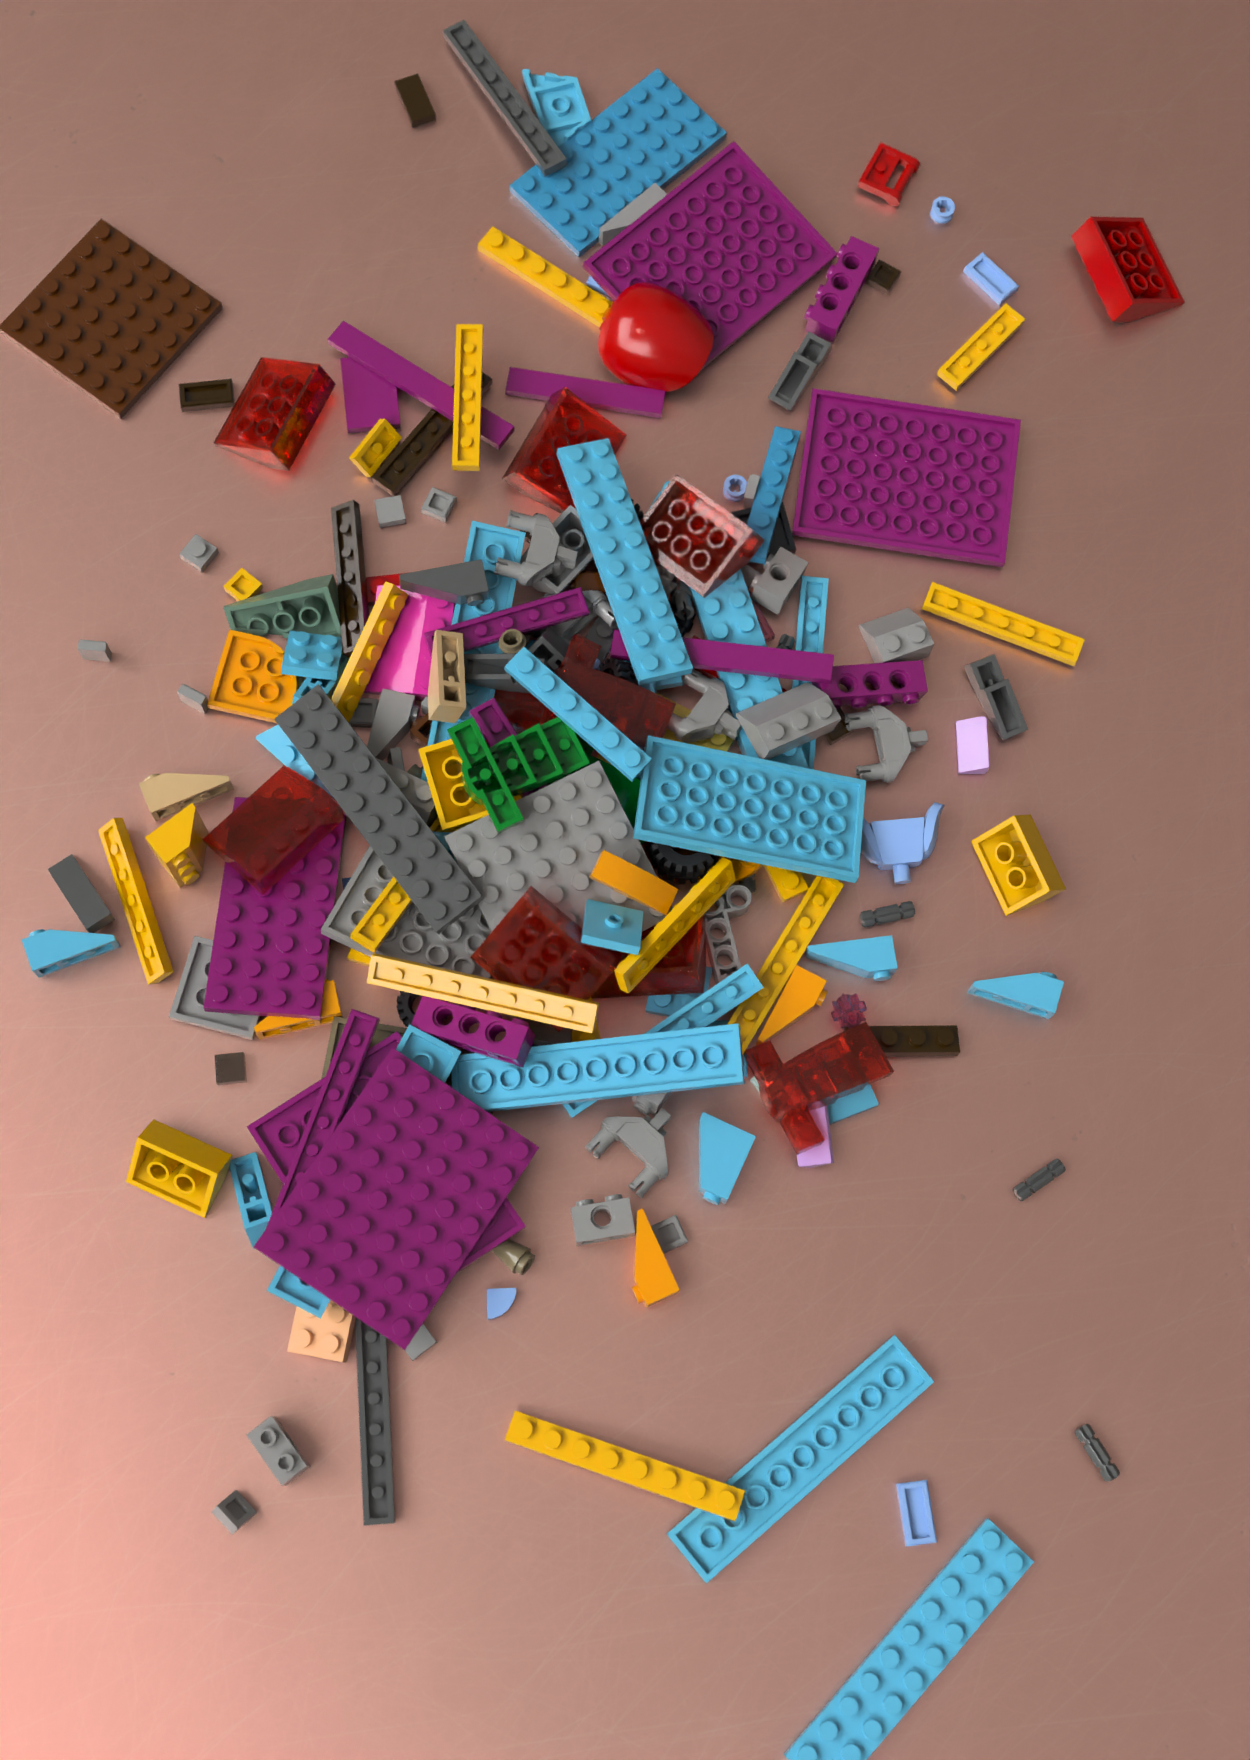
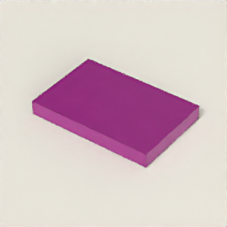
(367, 398)

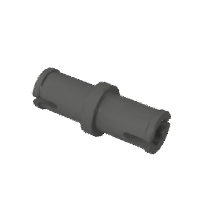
(682, 598)

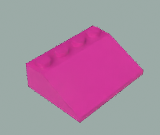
(406, 658)

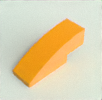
(633, 882)

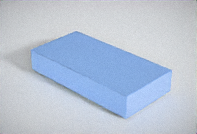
(991, 279)
(916, 1513)

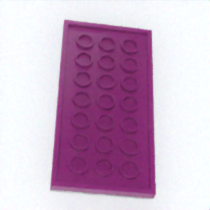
(271, 945)

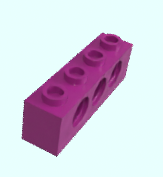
(826, 322)
(907, 674)
(512, 1049)

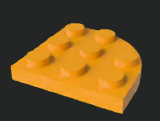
(251, 679)

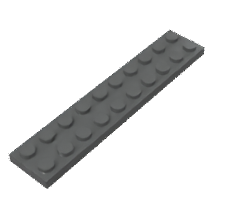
(379, 809)

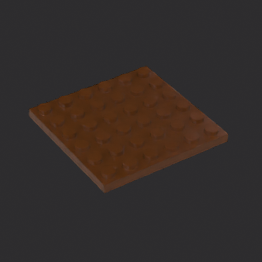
(110, 318)

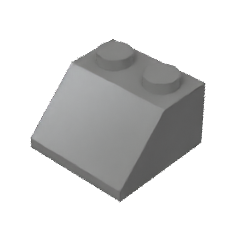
(897, 637)

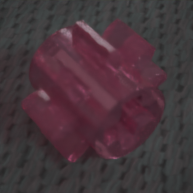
(848, 1010)

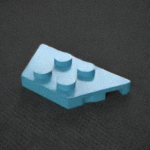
(557, 104)
(283, 749)

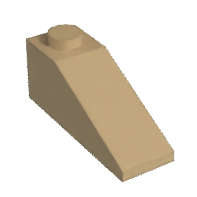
(447, 678)
(175, 791)

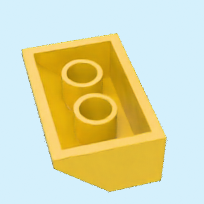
(444, 778)
(181, 845)
(1018, 864)
(178, 1167)

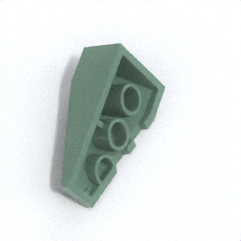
(302, 606)

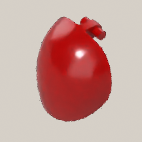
(654, 338)

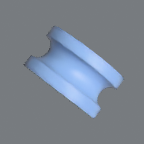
(935, 212)
(734, 496)

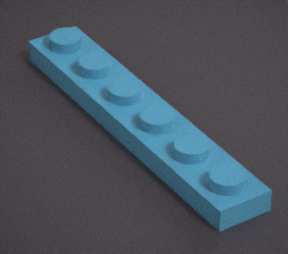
(772, 487)

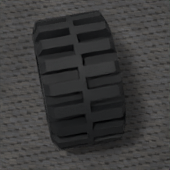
(680, 866)

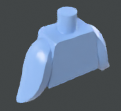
(901, 842)

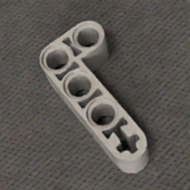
(720, 920)

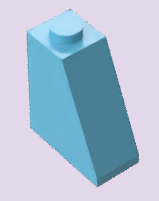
(721, 1157)

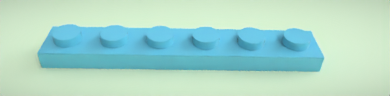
(577, 714)

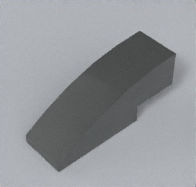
(800, 371)
(489, 672)
(996, 696)
(81, 894)

